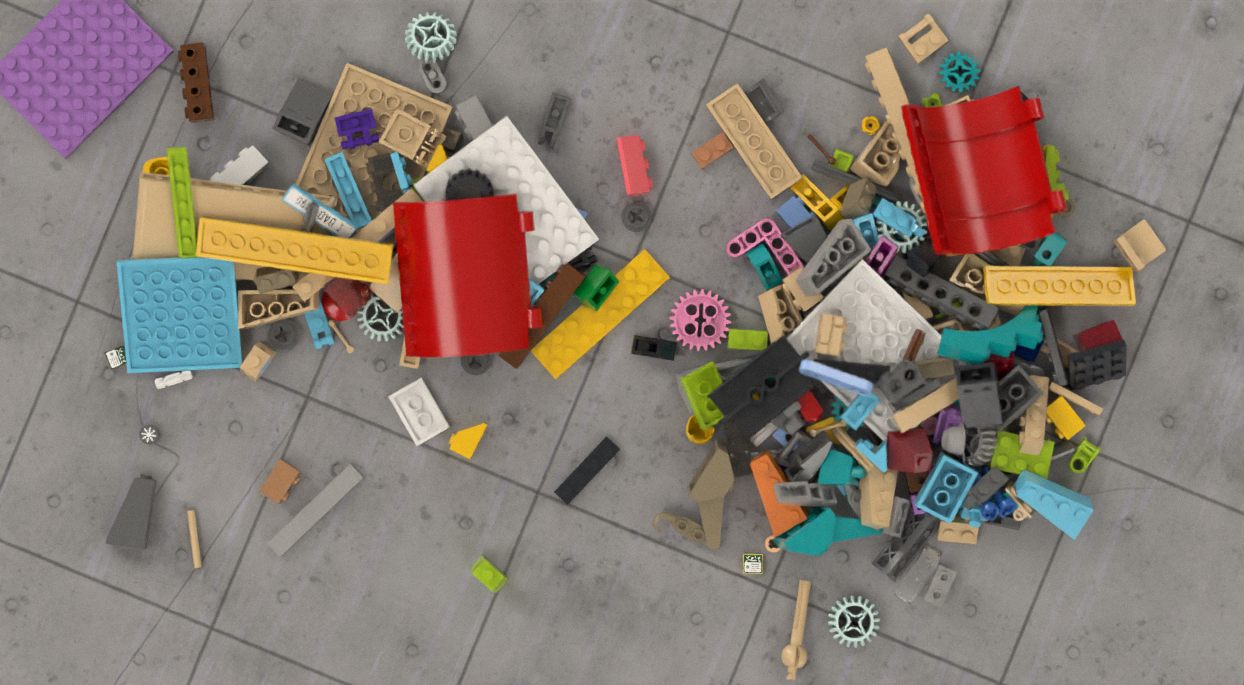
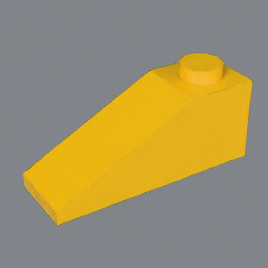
(817, 202)

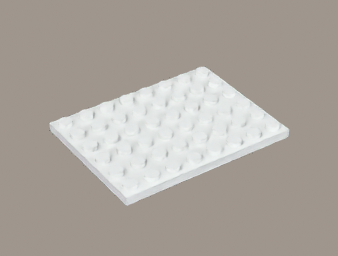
(516, 169)
(875, 334)

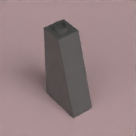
(806, 240)
(134, 518)

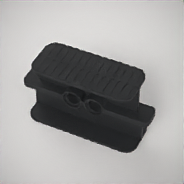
(735, 394)

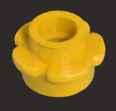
(875, 125)

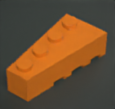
(780, 516)

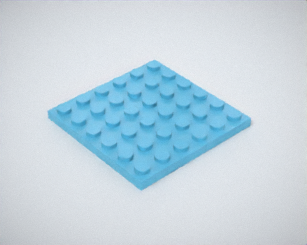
(179, 314)

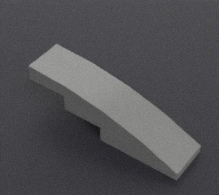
(805, 494)

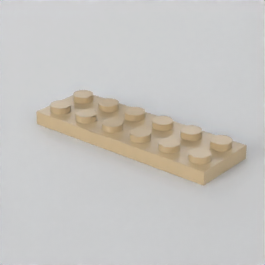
(754, 141)

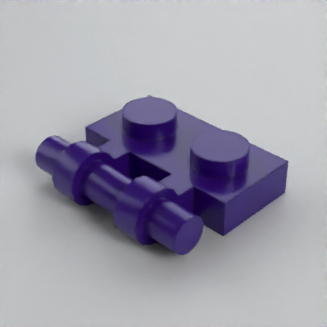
(356, 123)

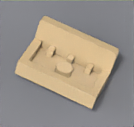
(957, 531)

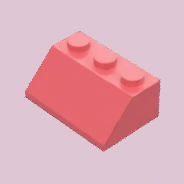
(634, 165)

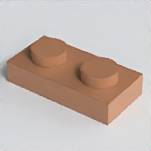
(712, 150)

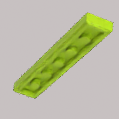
(182, 201)

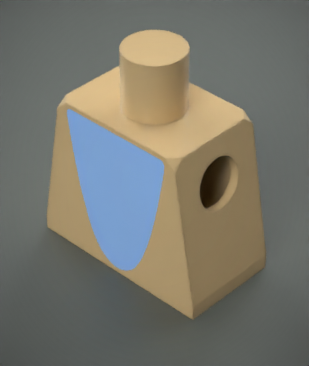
(257, 361)

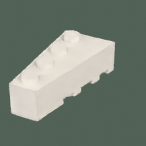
(243, 169)

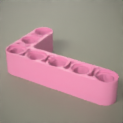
(768, 238)

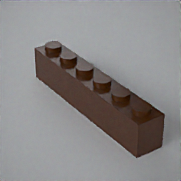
(551, 303)

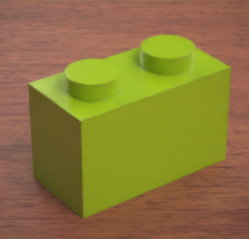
(747, 339)

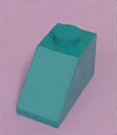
(764, 267)

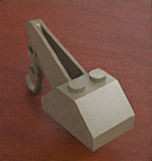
(707, 488)

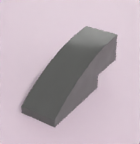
(809, 458)

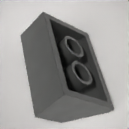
(1016, 395)

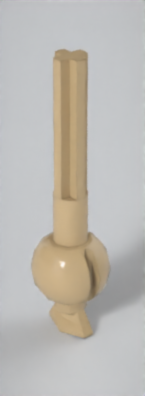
(794, 654)

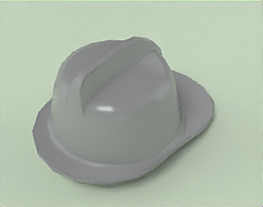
(954, 440)

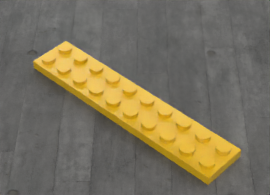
(294, 250)

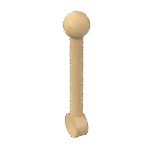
(350, 349)
(814, 432)

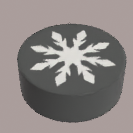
(149, 434)

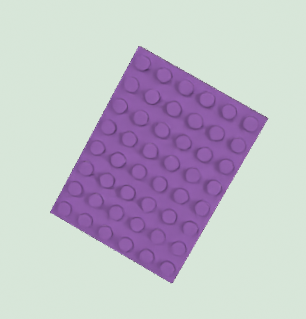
(79, 68)

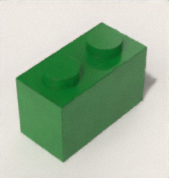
(596, 287)

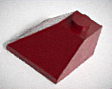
(909, 451)

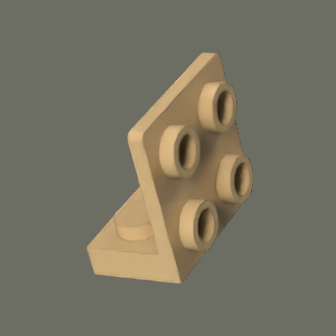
(1139, 245)

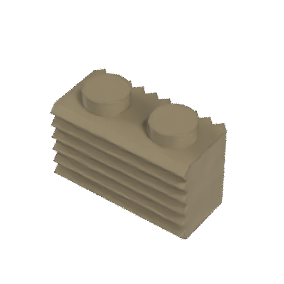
(858, 199)
(272, 278)

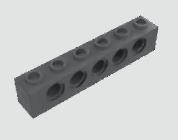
(952, 294)

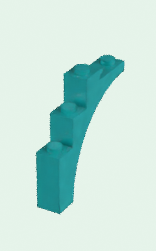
(1001, 340)

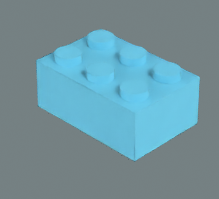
(945, 487)

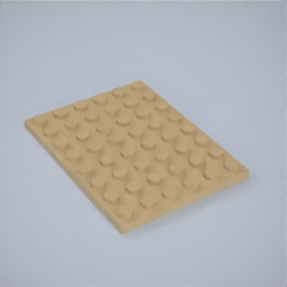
(358, 92)

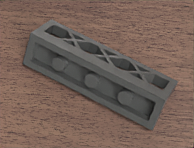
(910, 545)

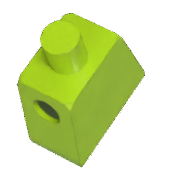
(489, 574)

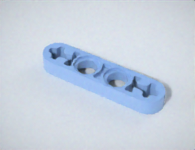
(836, 377)

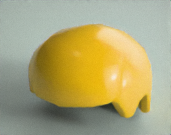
(695, 433)

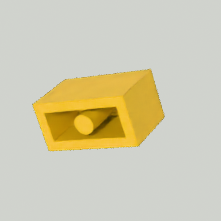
(1063, 418)

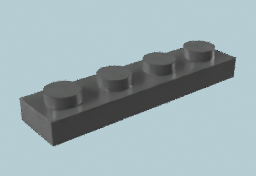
(1054, 356)

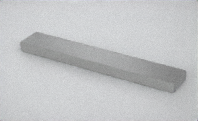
(315, 510)

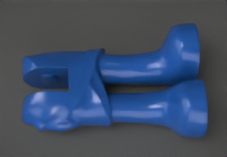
(1001, 507)

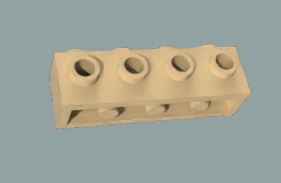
(1034, 420)

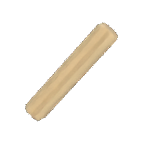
(849, 444)

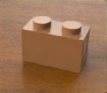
(280, 481)

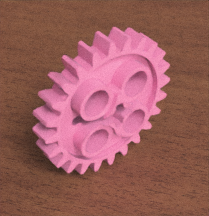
(718, 321)

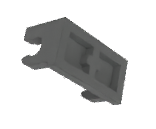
(764, 101)

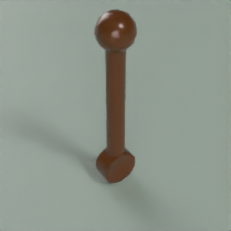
(832, 160)

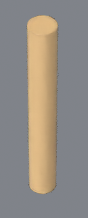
(194, 538)

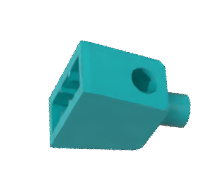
(1054, 244)
(840, 469)

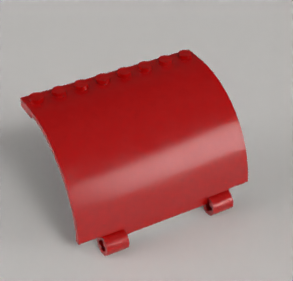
(982, 173)
(464, 276)

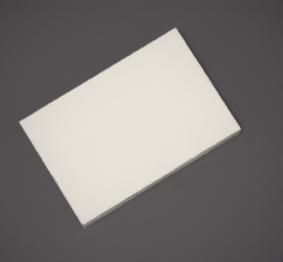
(419, 411)

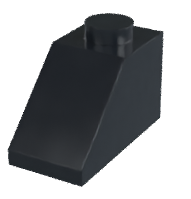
(654, 347)

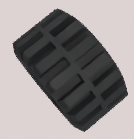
(468, 177)

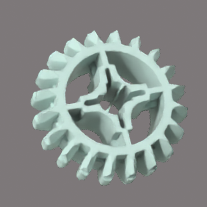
(420, 28)
(908, 243)
(390, 331)
(846, 627)

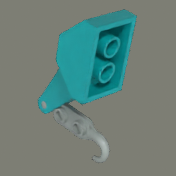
(825, 528)

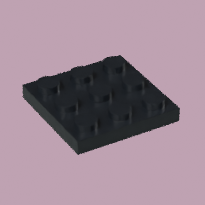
(1097, 365)

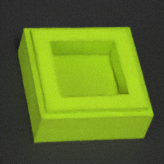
(843, 160)

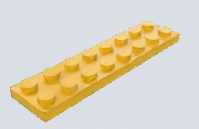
(1059, 286)
(587, 326)

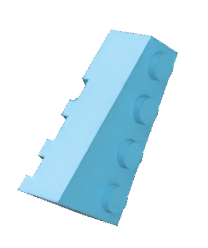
(1056, 503)

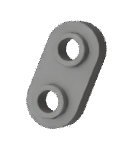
(432, 76)

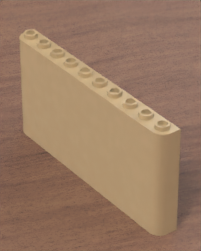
(217, 200)

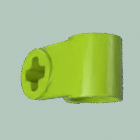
(1083, 454)

